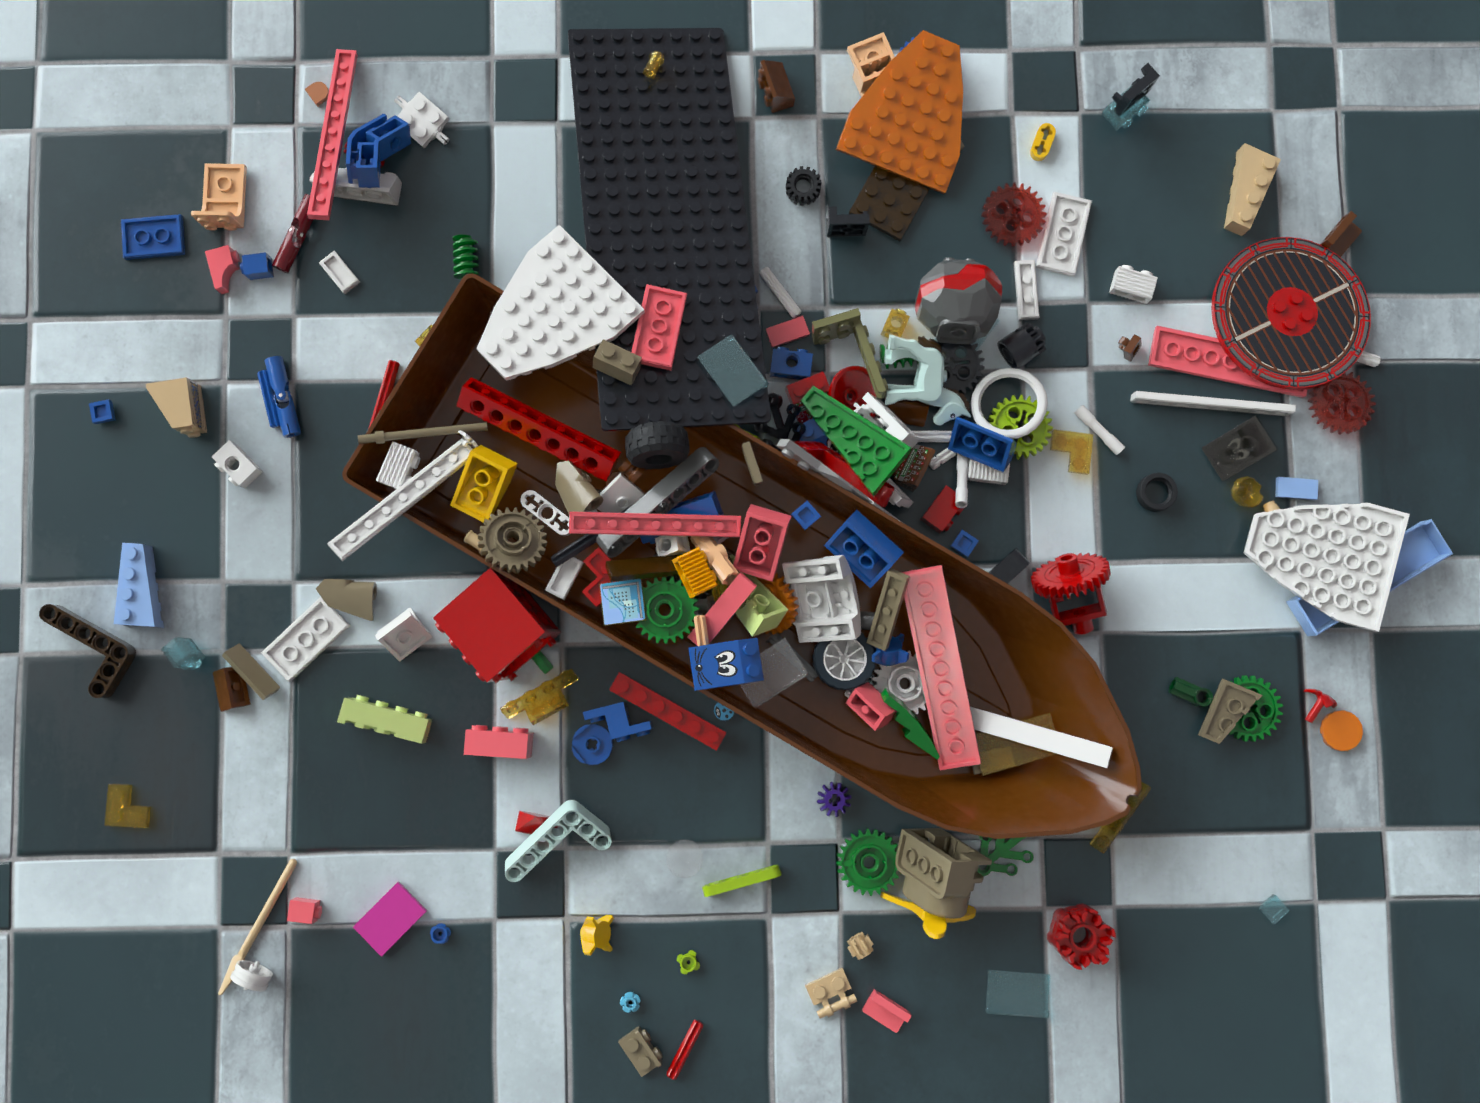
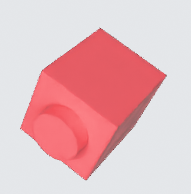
(304, 910)

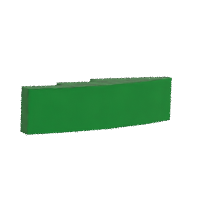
(912, 727)

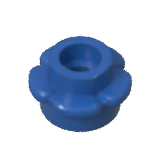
(436, 938)

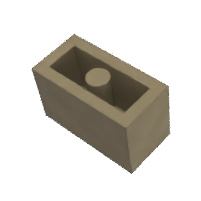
(617, 362)

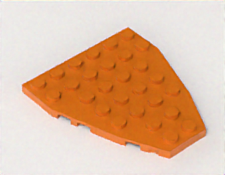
(912, 114)

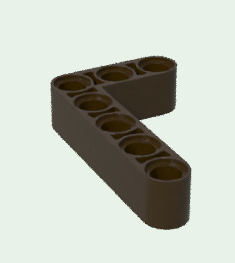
(94, 641)

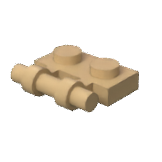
(828, 987)

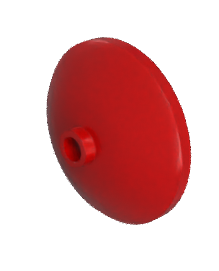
(855, 383)

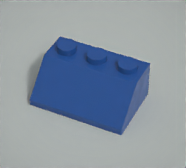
(981, 444)
(865, 548)

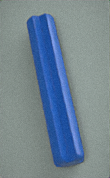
(268, 397)

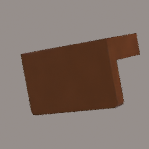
(1342, 235)
(910, 411)
(230, 689)

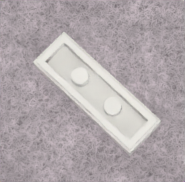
(1026, 290)

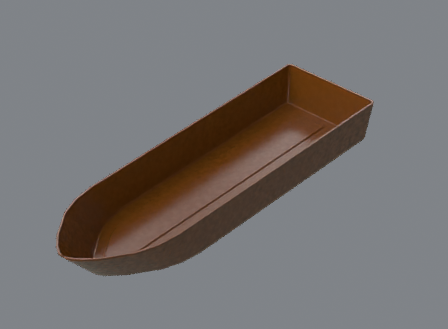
(1010, 648)

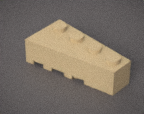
(1250, 183)

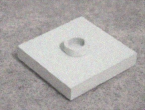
(619, 495)

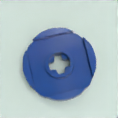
(580, 744)

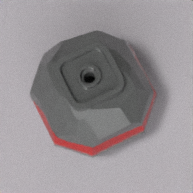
(958, 301)

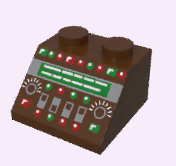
(913, 467)

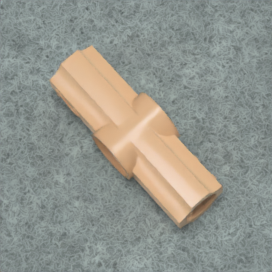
(717, 558)

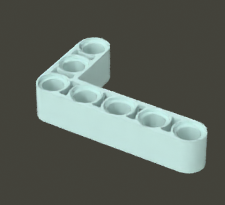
(554, 836)

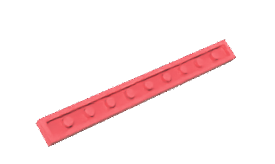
(332, 135)

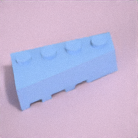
(137, 588)

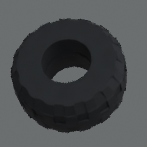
(657, 445)

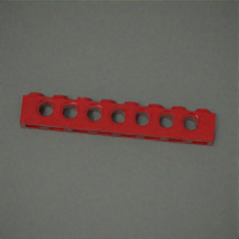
(538, 429)

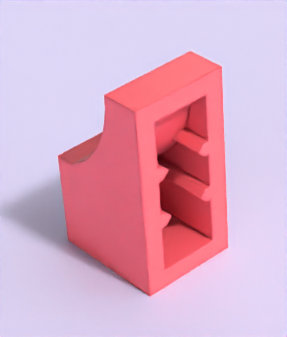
(222, 264)

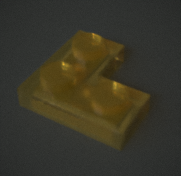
(1079, 447)
(119, 810)

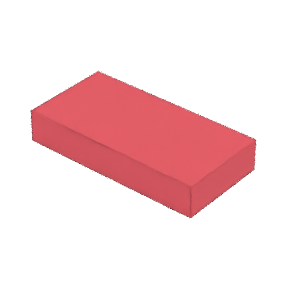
(787, 332)

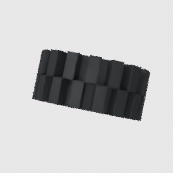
(798, 196)

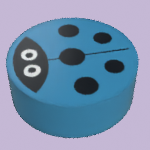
(722, 712)

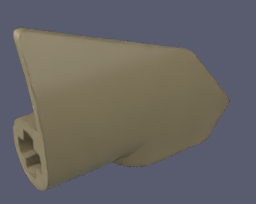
(576, 489)
(349, 596)

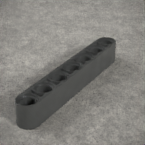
(664, 496)

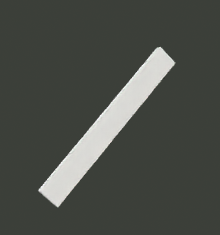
(1212, 403)
(400, 500)
(1041, 738)

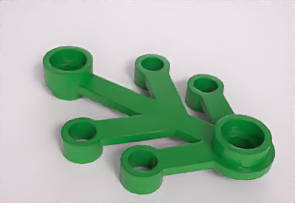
(1002, 850)

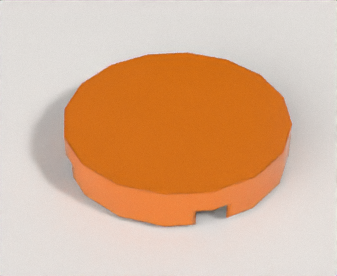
(1341, 730)

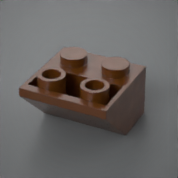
(775, 85)

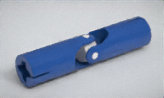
(280, 384)

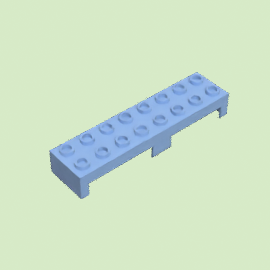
(1419, 551)

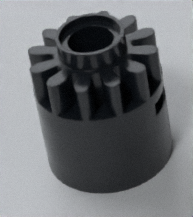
(1022, 345)

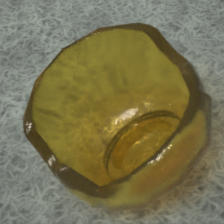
(1246, 492)

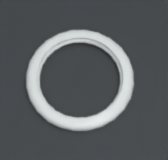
(1014, 373)

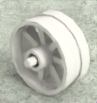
(251, 975)

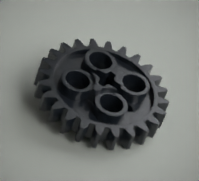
(955, 381)

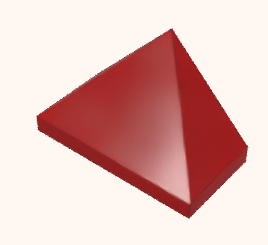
(529, 822)

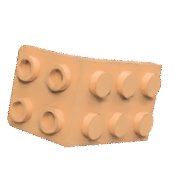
(223, 197)

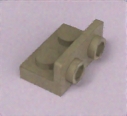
(641, 1051)

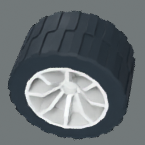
(844, 662)

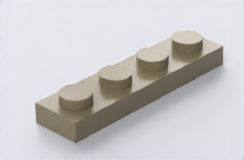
(888, 609)

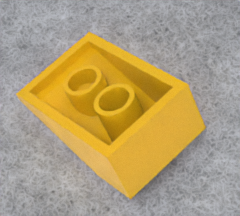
(483, 483)

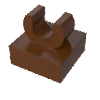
(1130, 347)

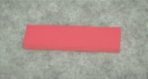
(726, 606)

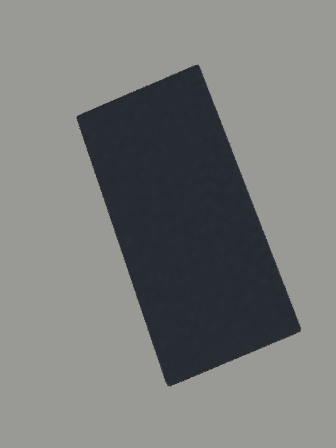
(667, 211)

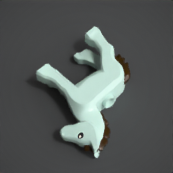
(928, 379)

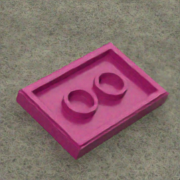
(390, 918)

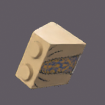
(181, 405)

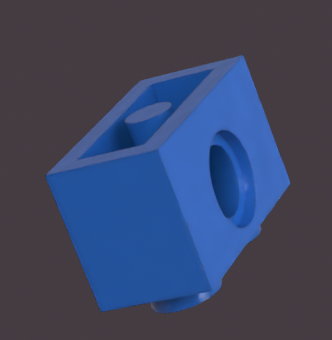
(782, 370)

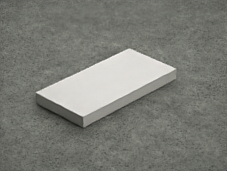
(1063, 234)
(305, 639)

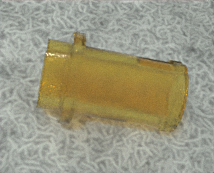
(655, 60)

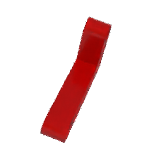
(837, 464)

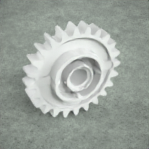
(890, 677)

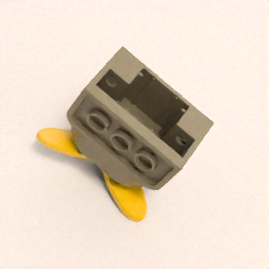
(937, 877)

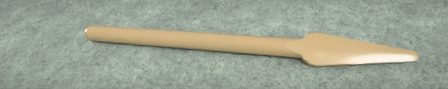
(259, 923)

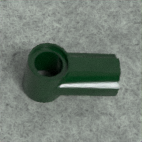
(1189, 692)

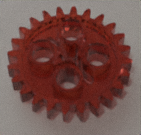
(1030, 207)
(1341, 403)

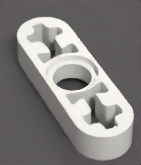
(556, 527)

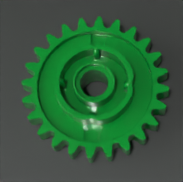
(681, 610)
(853, 859)

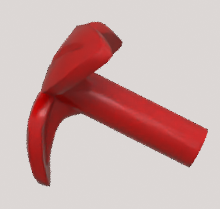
(1322, 700)

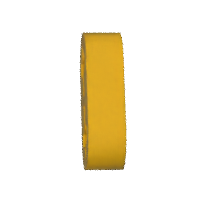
(1039, 141)

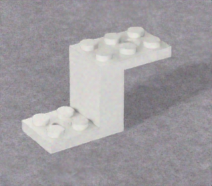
(898, 430)

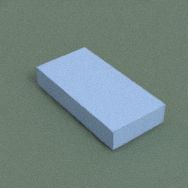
(1296, 488)

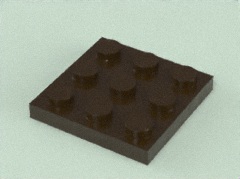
(889, 202)

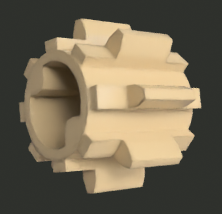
(860, 945)

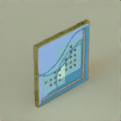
(622, 602)

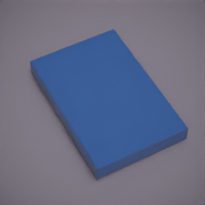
(153, 237)

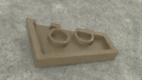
(1226, 709)

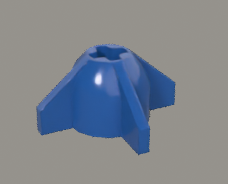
(894, 653)

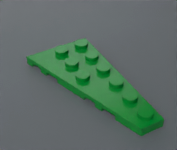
(863, 445)

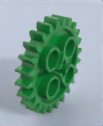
(1267, 700)

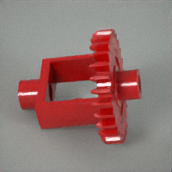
(1071, 575)

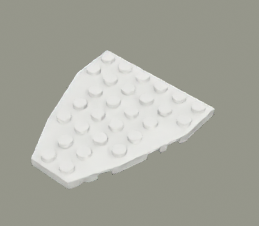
(555, 309)
(1332, 556)

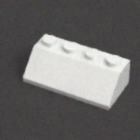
(387, 193)

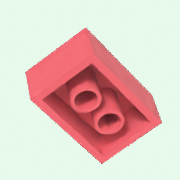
(761, 542)
(498, 742)

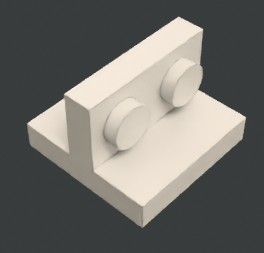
(403, 635)

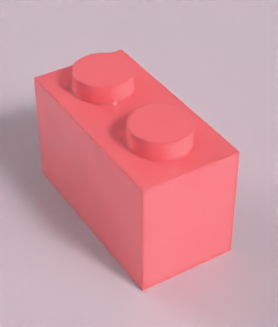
(870, 706)

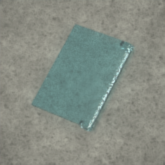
(732, 370)
(1017, 993)

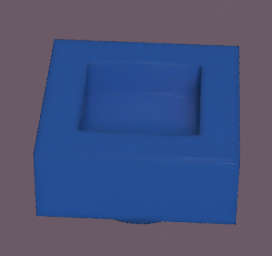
(102, 411)
(805, 515)
(964, 543)

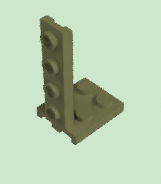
(842, 326)

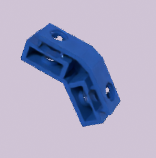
(373, 144)

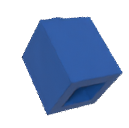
(257, 266)

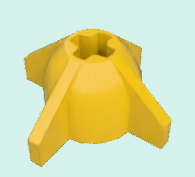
(596, 934)

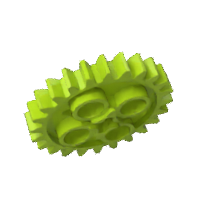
(1003, 421)

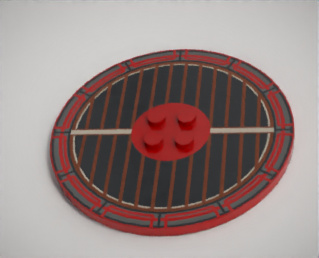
(1291, 313)

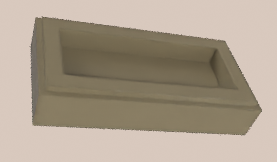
(752, 464)

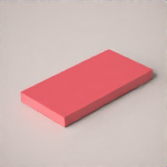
(659, 326)

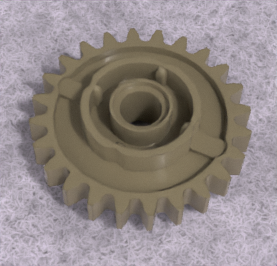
(512, 525)

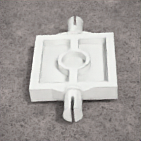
(424, 119)

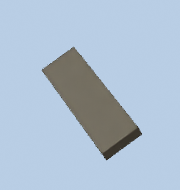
(251, 671)

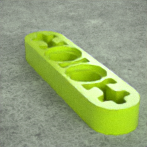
(741, 880)

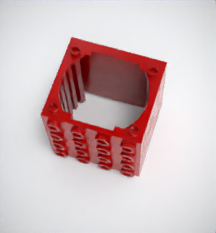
(496, 626)

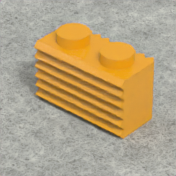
(695, 572)

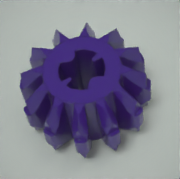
(839, 803)

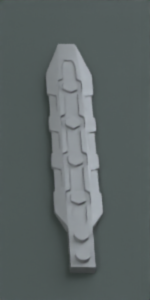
(807, 461)

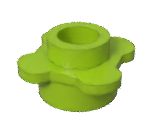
(682, 959)

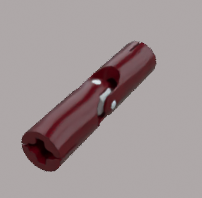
(297, 230)

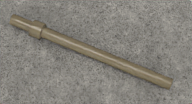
(380, 437)

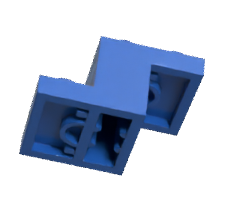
(618, 721)

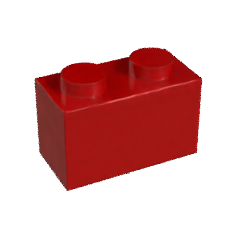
(942, 511)

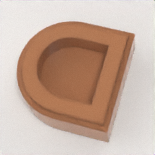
(318, 92)

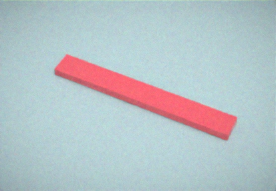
(654, 524)

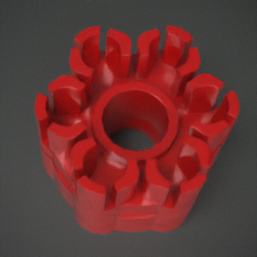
(1092, 947)

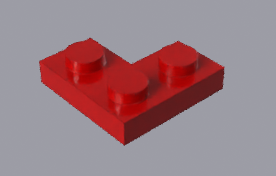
(596, 563)

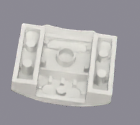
(825, 599)

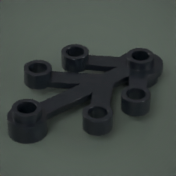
(782, 430)

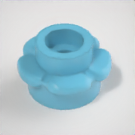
(630, 996)

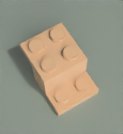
(869, 60)

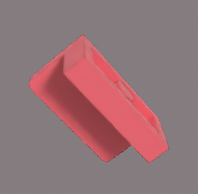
(886, 1011)

